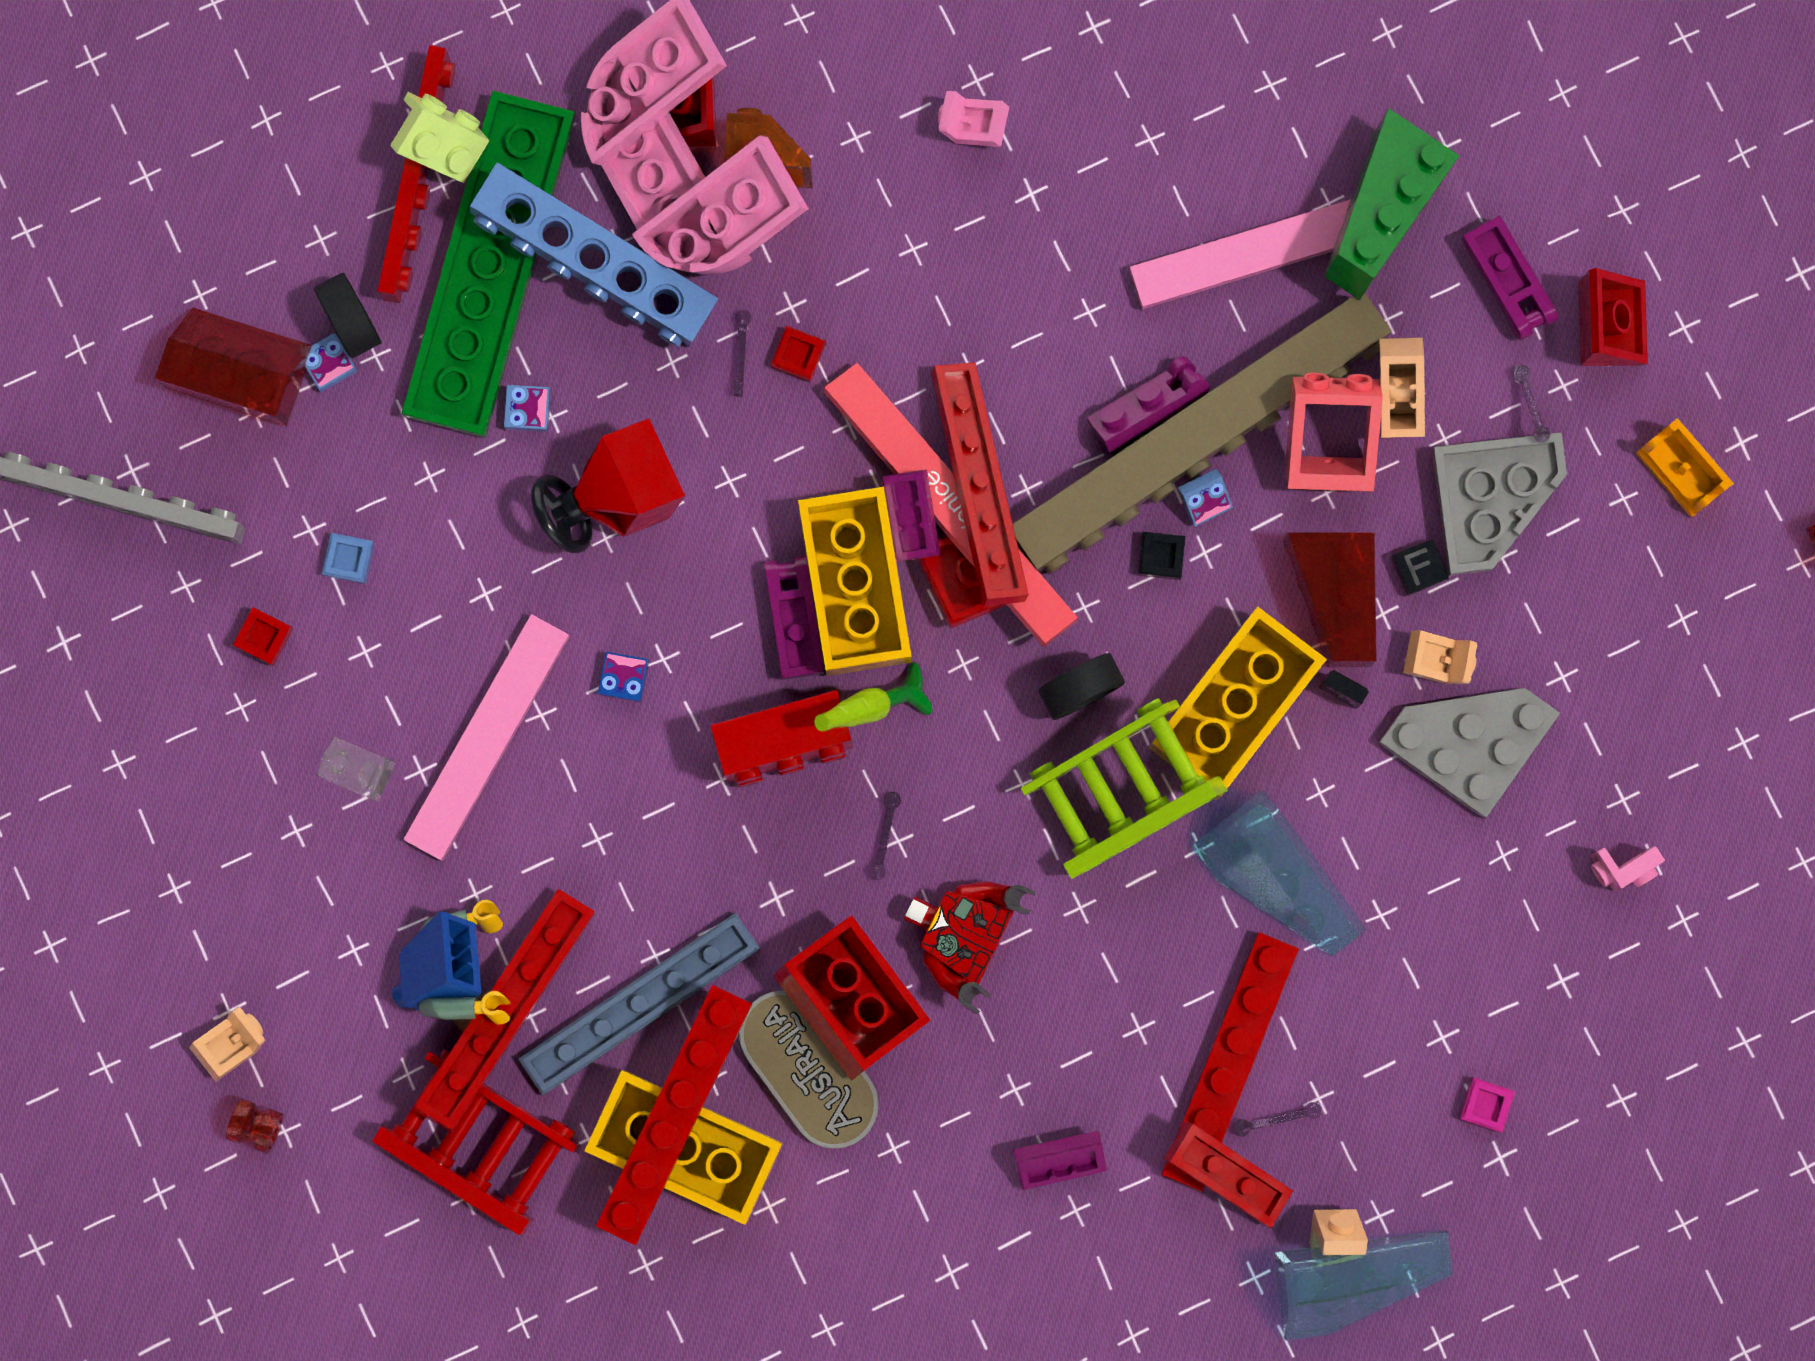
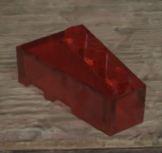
(1339, 591)

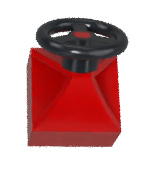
(622, 487)

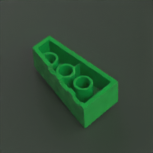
(1392, 191)

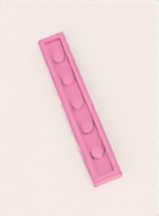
(1238, 256)
(486, 737)

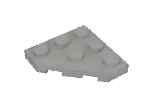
(1491, 495)
(1471, 743)

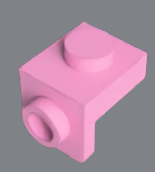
(972, 120)
(1636, 870)

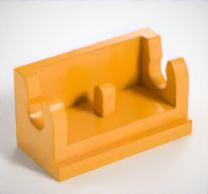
(1684, 468)

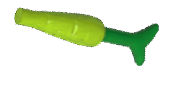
(874, 703)

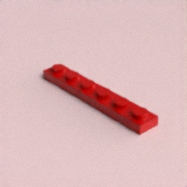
(412, 193)
(979, 484)
(523, 985)
(1237, 1042)
(674, 1115)

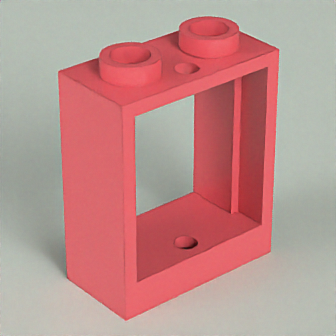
(1333, 472)

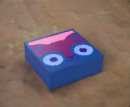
(623, 677)

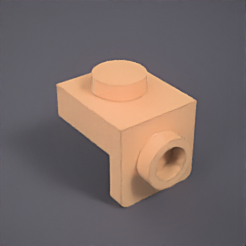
(1440, 658)
(229, 1043)
(1338, 1232)

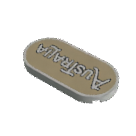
(806, 1075)

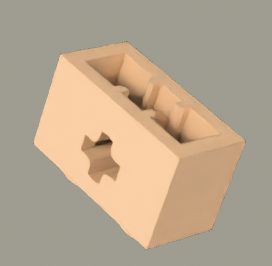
(1402, 387)

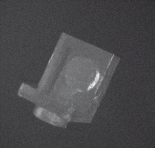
(355, 769)

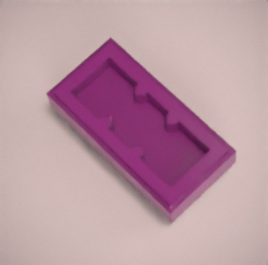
(911, 515)
(1060, 1160)

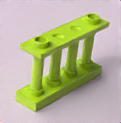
(1159, 809)

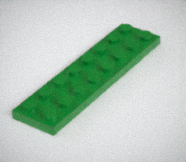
(484, 275)

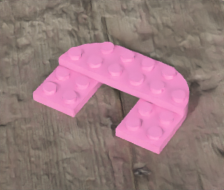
(628, 130)

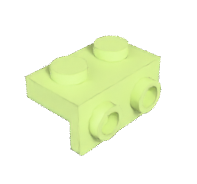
(440, 137)

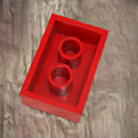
(779, 740)
(851, 997)

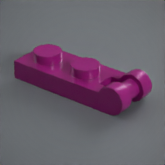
(1509, 276)
(1148, 404)
(794, 619)

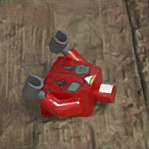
(965, 934)

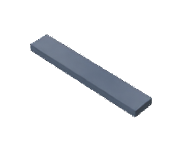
(639, 1004)

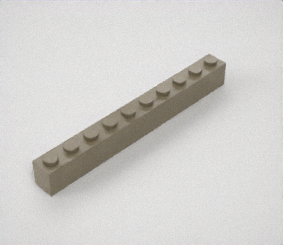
(1196, 435)

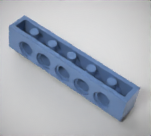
(507, 188)

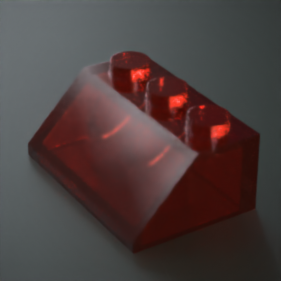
(234, 366)

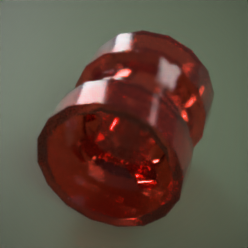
(254, 1126)

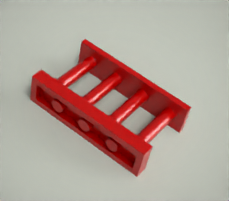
(475, 1186)

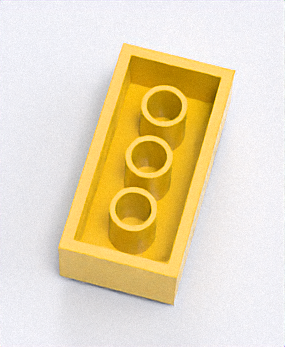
(855, 581)
(1242, 697)
(719, 1165)

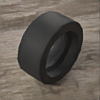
(347, 315)
(1081, 686)

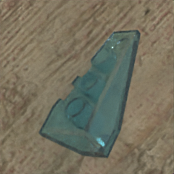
(1273, 869)
(1334, 1291)

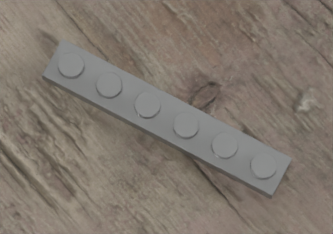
(135, 501)

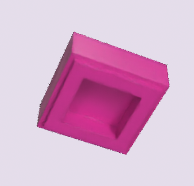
(1486, 1105)

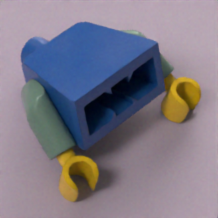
(443, 967)

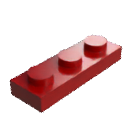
(1228, 1174)

